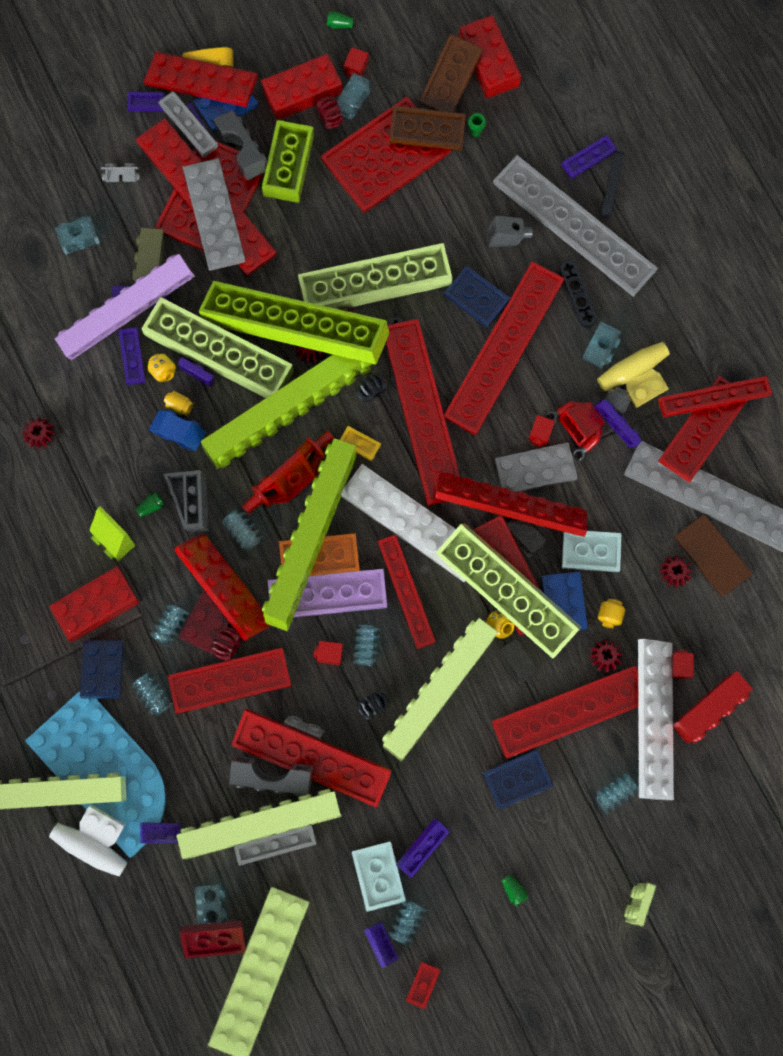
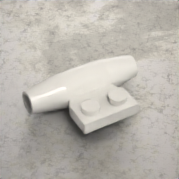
(93, 840)

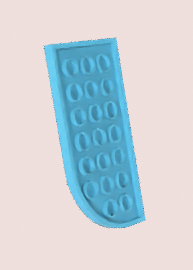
(88, 741)

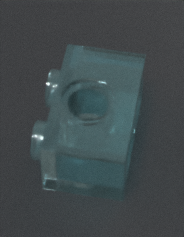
(73, 243)
(597, 355)

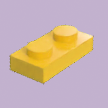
(364, 445)

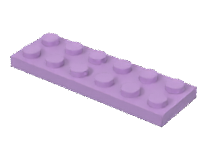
(342, 593)

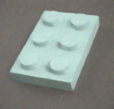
(593, 552)
(378, 876)

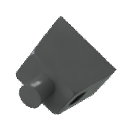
(507, 231)

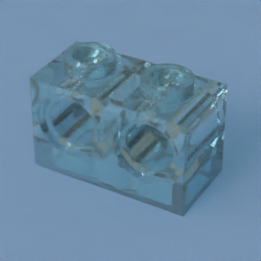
(353, 95)
(203, 906)

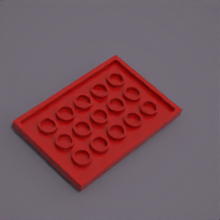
(374, 167)
(179, 219)

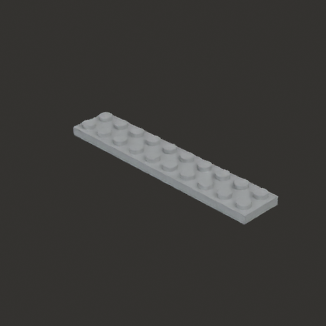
(575, 225)
(710, 496)

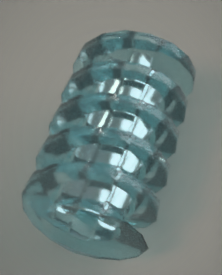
(242, 530)
(169, 624)
(366, 645)
(151, 695)
(616, 793)
(407, 923)

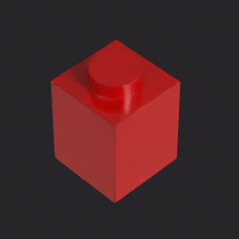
(355, 63)
(541, 431)
(328, 653)
(682, 665)

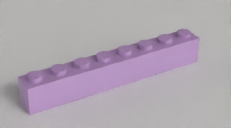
(124, 307)

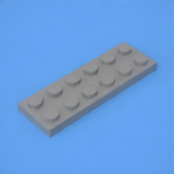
(214, 214)

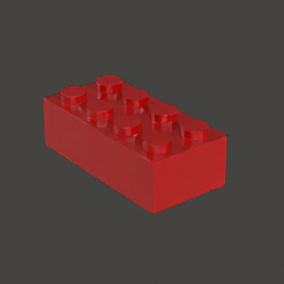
(496, 67)
(301, 87)
(94, 604)
(711, 707)

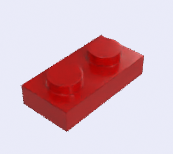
(423, 985)

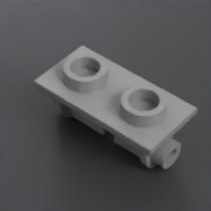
(128, 173)
(310, 729)

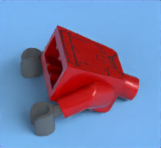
(582, 424)

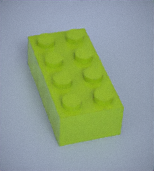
(288, 161)

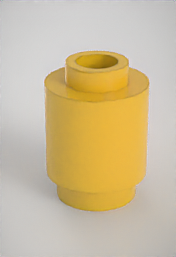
(178, 403)

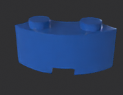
(180, 431)

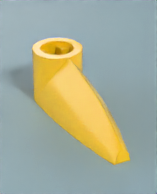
(217, 56)

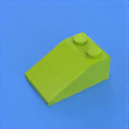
(110, 535)

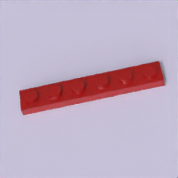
(715, 396)
(406, 592)

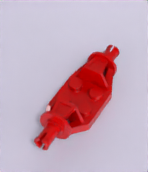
(291, 476)

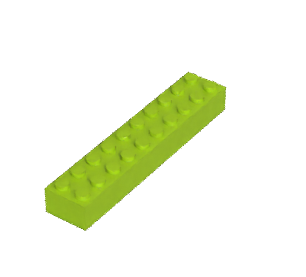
(295, 322)
(282, 408)
(310, 535)

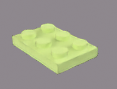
(638, 910)

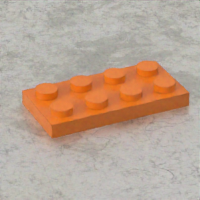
(336, 555)

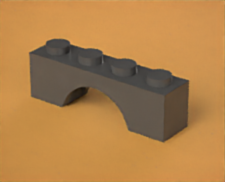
(249, 159)
(247, 774)

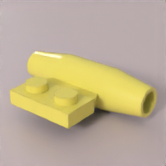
(637, 374)

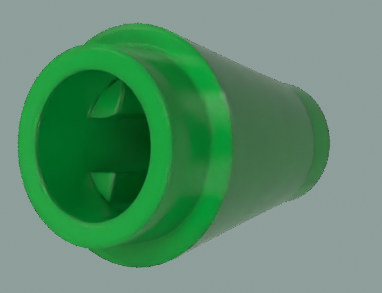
(339, 20)
(476, 124)
(150, 504)
(514, 890)

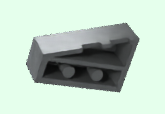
(191, 499)

